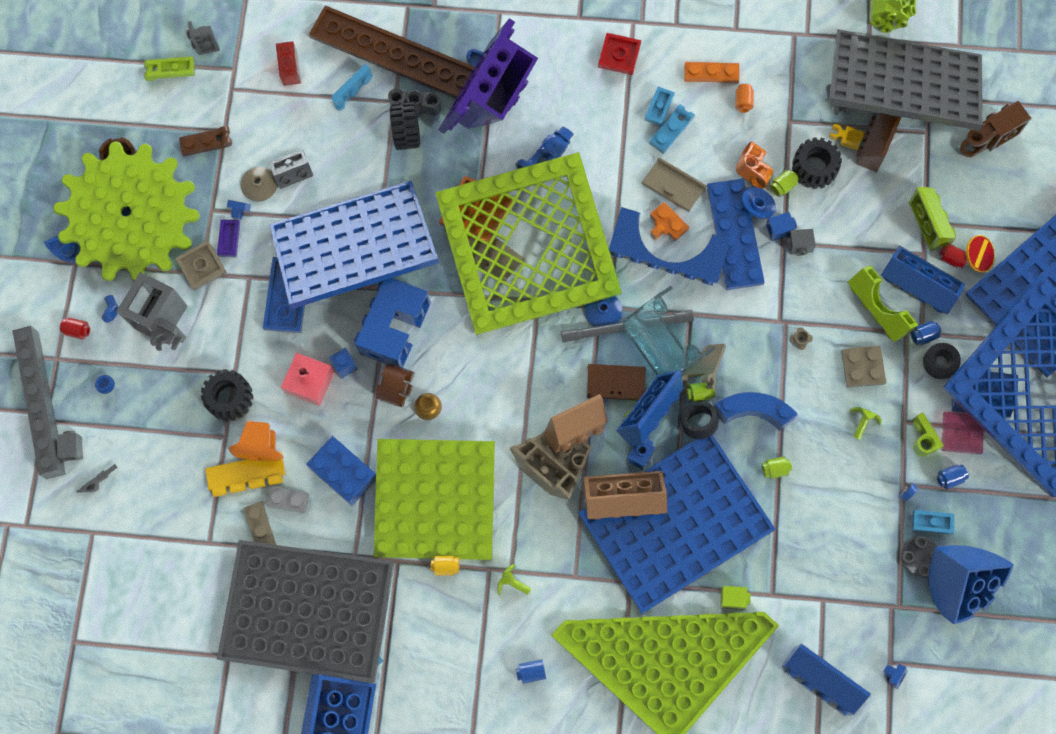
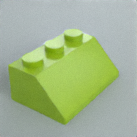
(931, 218)

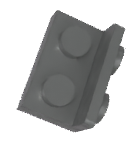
(202, 39)
(291, 169)

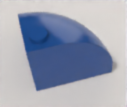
(965, 580)

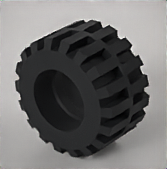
(405, 126)
(818, 149)
(216, 385)

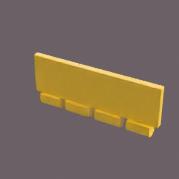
(238, 473)

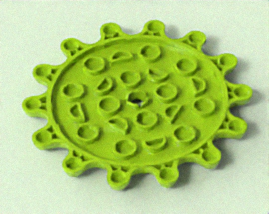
(155, 215)

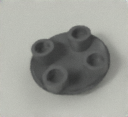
(918, 555)

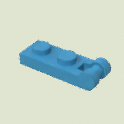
(351, 87)
(671, 129)

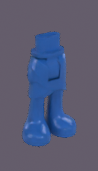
(551, 148)

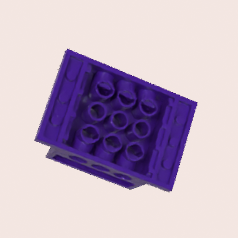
(493, 83)

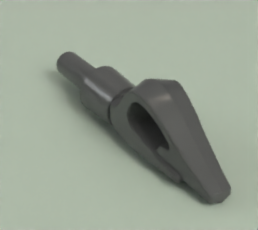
(95, 481)

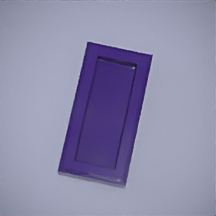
(228, 238)

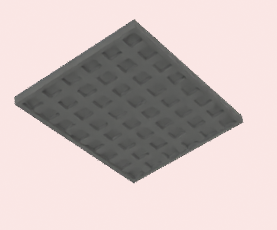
(907, 80)

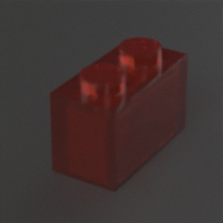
(288, 63)

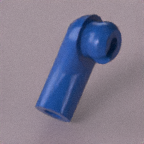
(110, 312)

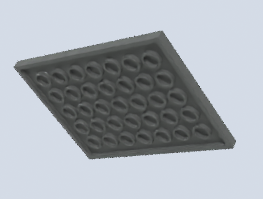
(306, 611)

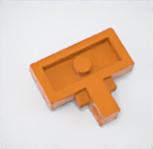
(667, 223)

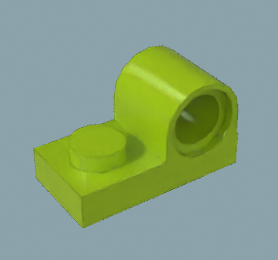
(928, 435)

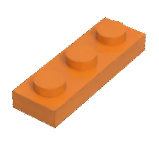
(711, 72)

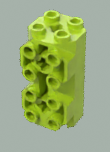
(891, 14)

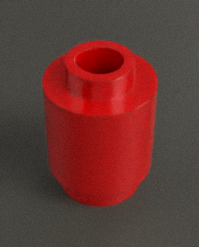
(953, 256)
(75, 328)

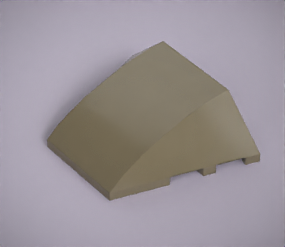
(552, 471)

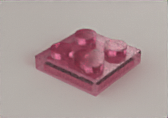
(961, 434)

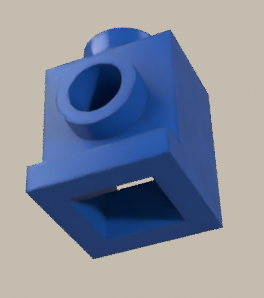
(638, 459)

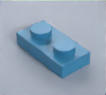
(659, 106)
(933, 522)

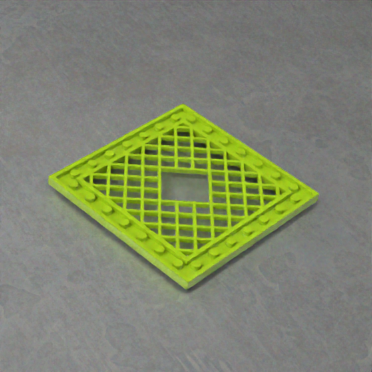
(519, 179)

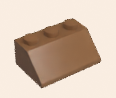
(576, 424)

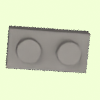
(287, 500)

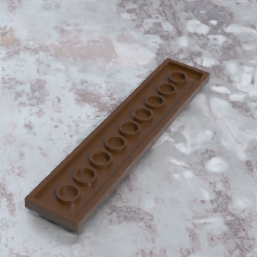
(391, 51)

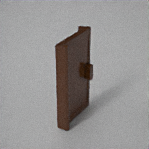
(620, 380)

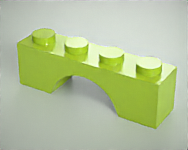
(866, 287)

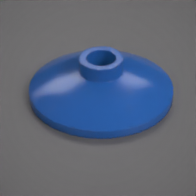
(758, 202)
(610, 316)

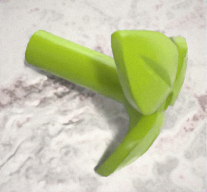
(866, 416)
(508, 578)

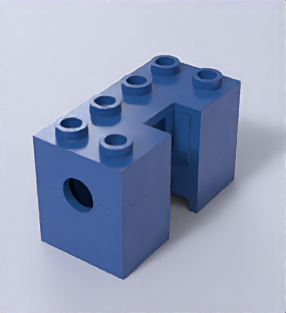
(392, 301)

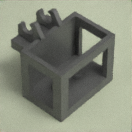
(158, 314)

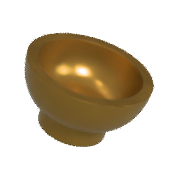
(427, 406)

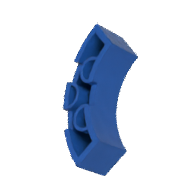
(755, 404)

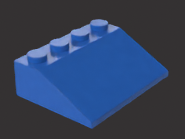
(338, 706)

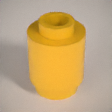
(445, 565)

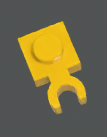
(849, 138)

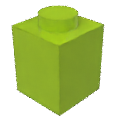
(735, 597)

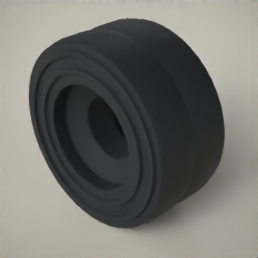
(949, 352)

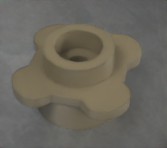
(801, 343)

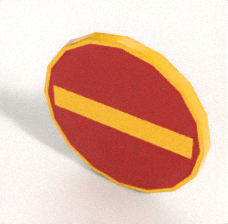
(980, 253)

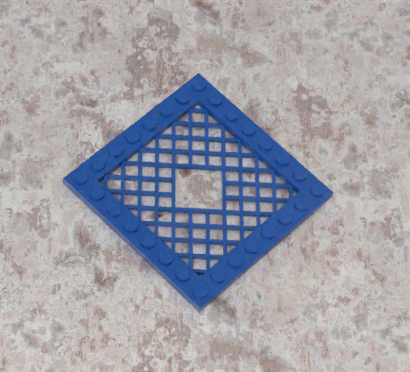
(968, 375)

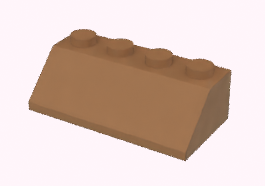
(625, 495)

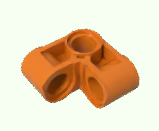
(751, 166)

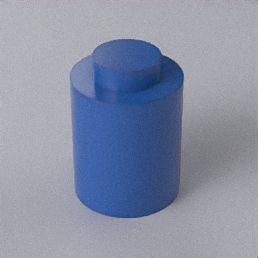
(531, 671)

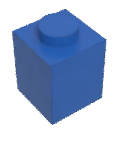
(780, 226)
(343, 363)

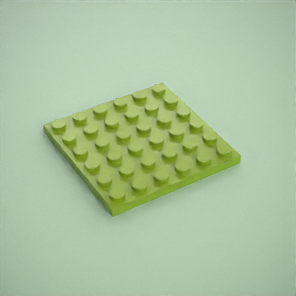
(434, 499)

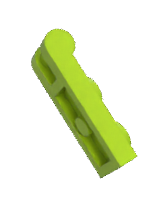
(169, 68)

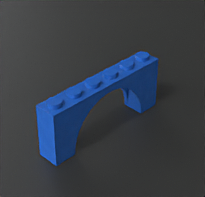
(628, 242)

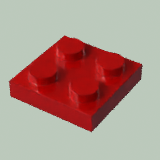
(619, 54)

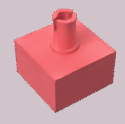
(308, 379)

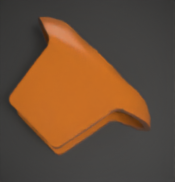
(256, 443)

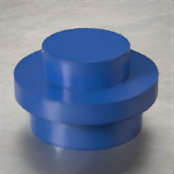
(104, 384)

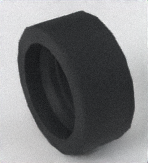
(696, 408)

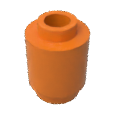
(744, 98)

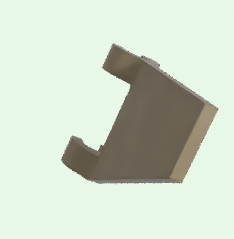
(706, 367)

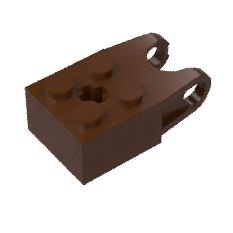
(997, 129)

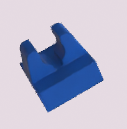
(238, 208)
(895, 674)

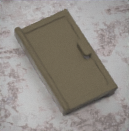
(674, 182)
(491, 253)

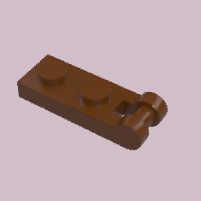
(205, 141)

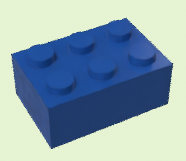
(342, 470)

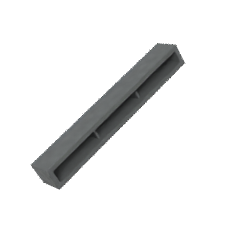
(38, 401)

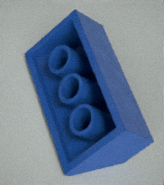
(923, 280)
(651, 408)
(826, 680)

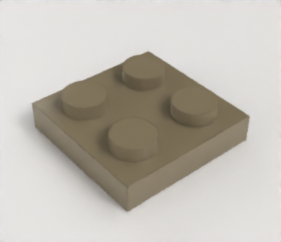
(201, 265)
(863, 366)

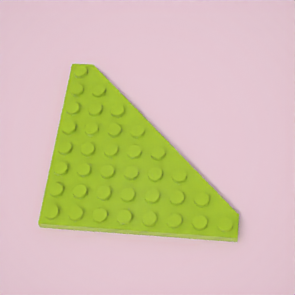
(667, 664)

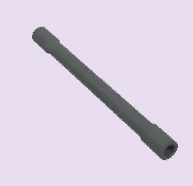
(577, 334)

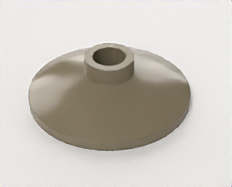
(262, 190)

